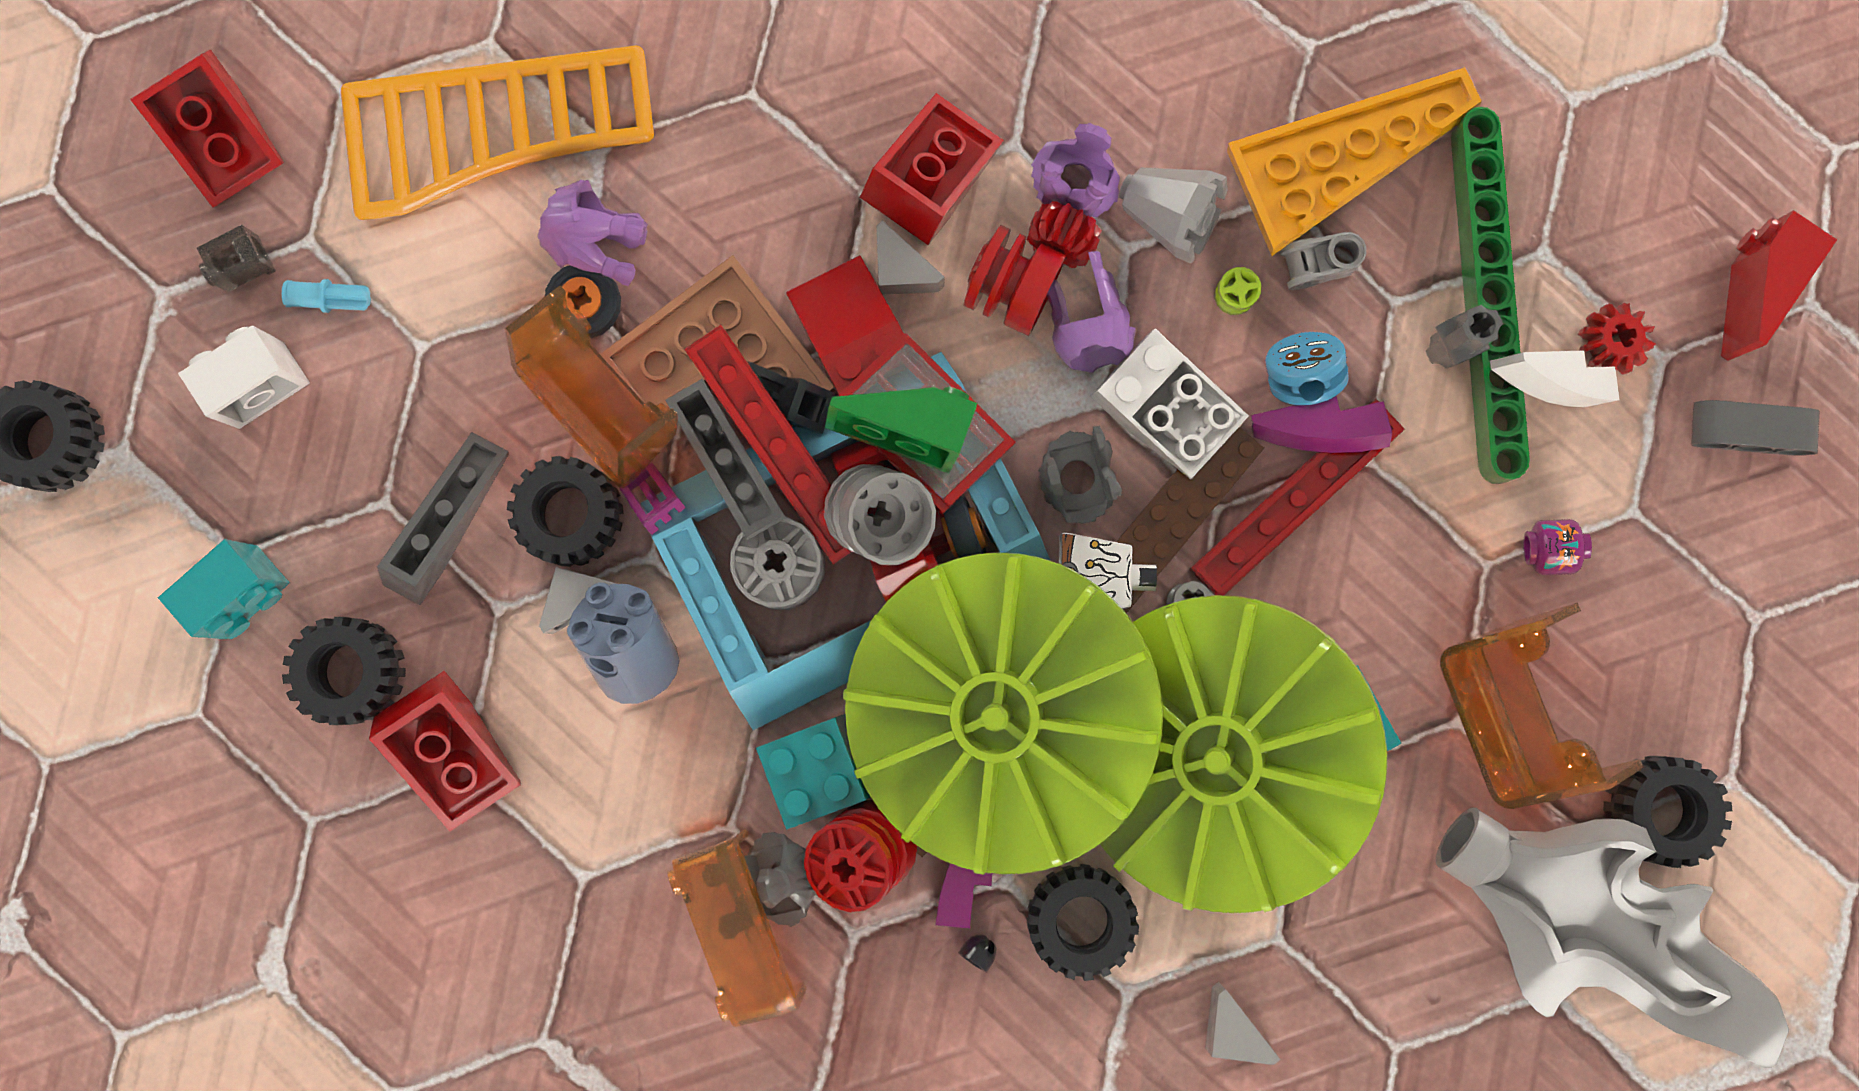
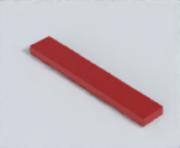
(766, 432)
(1281, 515)

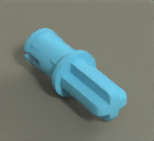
(325, 295)

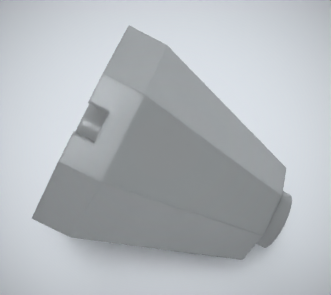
(1175, 206)

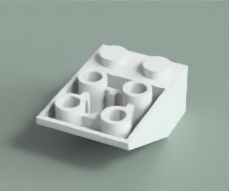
(1169, 404)

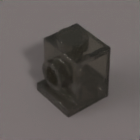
(222, 252)

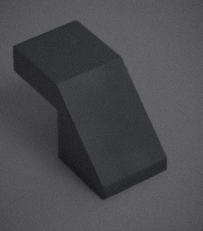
(798, 399)

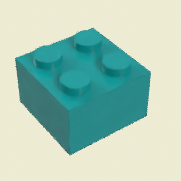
(224, 591)
(812, 772)

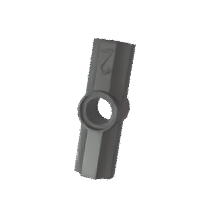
(1464, 336)

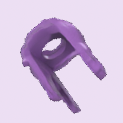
(1085, 150)
(579, 219)
(1095, 340)

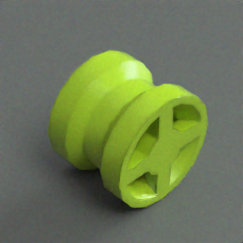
(1242, 284)

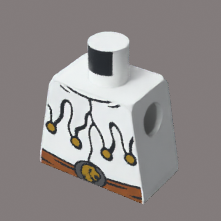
(1107, 566)

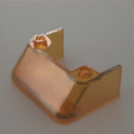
(583, 392)
(1509, 720)
(734, 932)

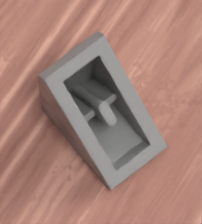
(902, 267)
(563, 597)
(1232, 1033)

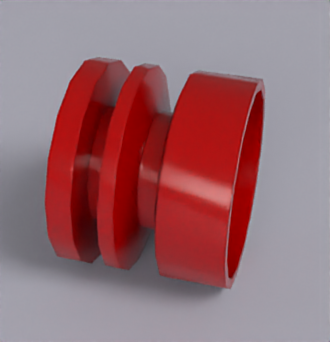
(1013, 280)
(857, 858)

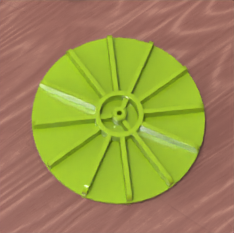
(1003, 713)
(1261, 759)

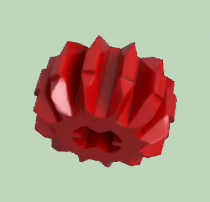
(1065, 231)
(1612, 323)

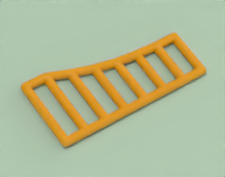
(484, 166)

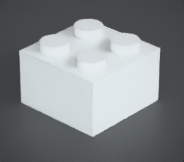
(243, 377)

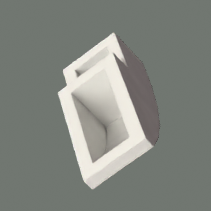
(1559, 378)

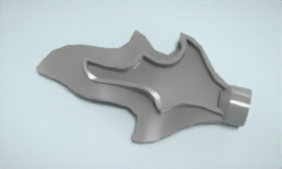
(1585, 919)

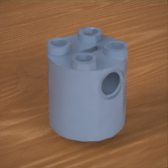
(624, 642)

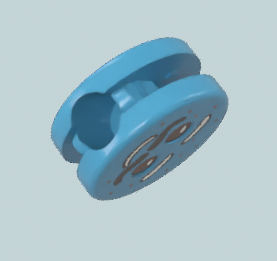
(1307, 368)

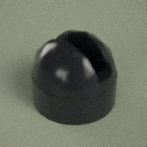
(979, 952)

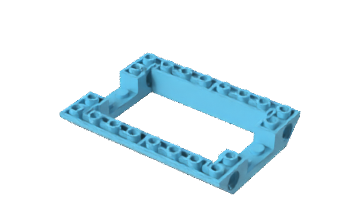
(736, 653)

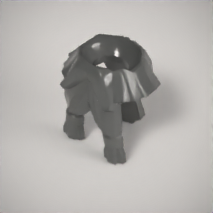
(1097, 454)
(784, 889)

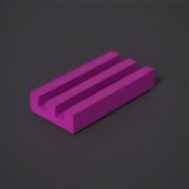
(660, 508)

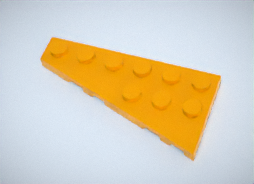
(1325, 160)

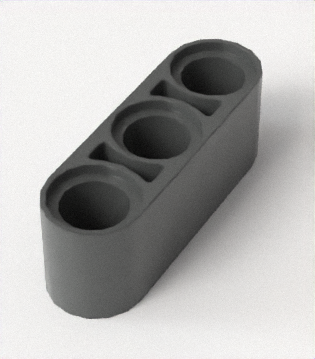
(1755, 427)

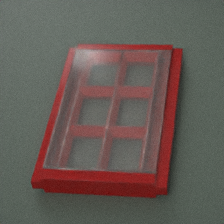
(910, 367)

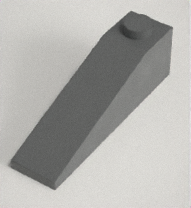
(725, 459)
(441, 520)

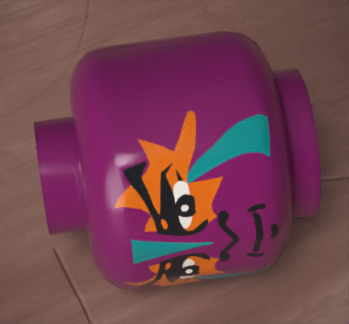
(1556, 547)

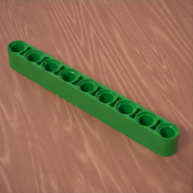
(1496, 276)

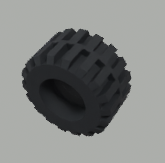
(73, 440)
(534, 496)
(310, 665)
(1701, 801)
(1097, 956)

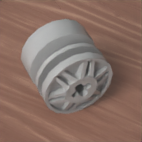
(902, 517)
(802, 571)

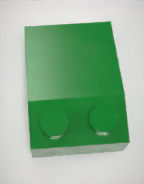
(912, 423)

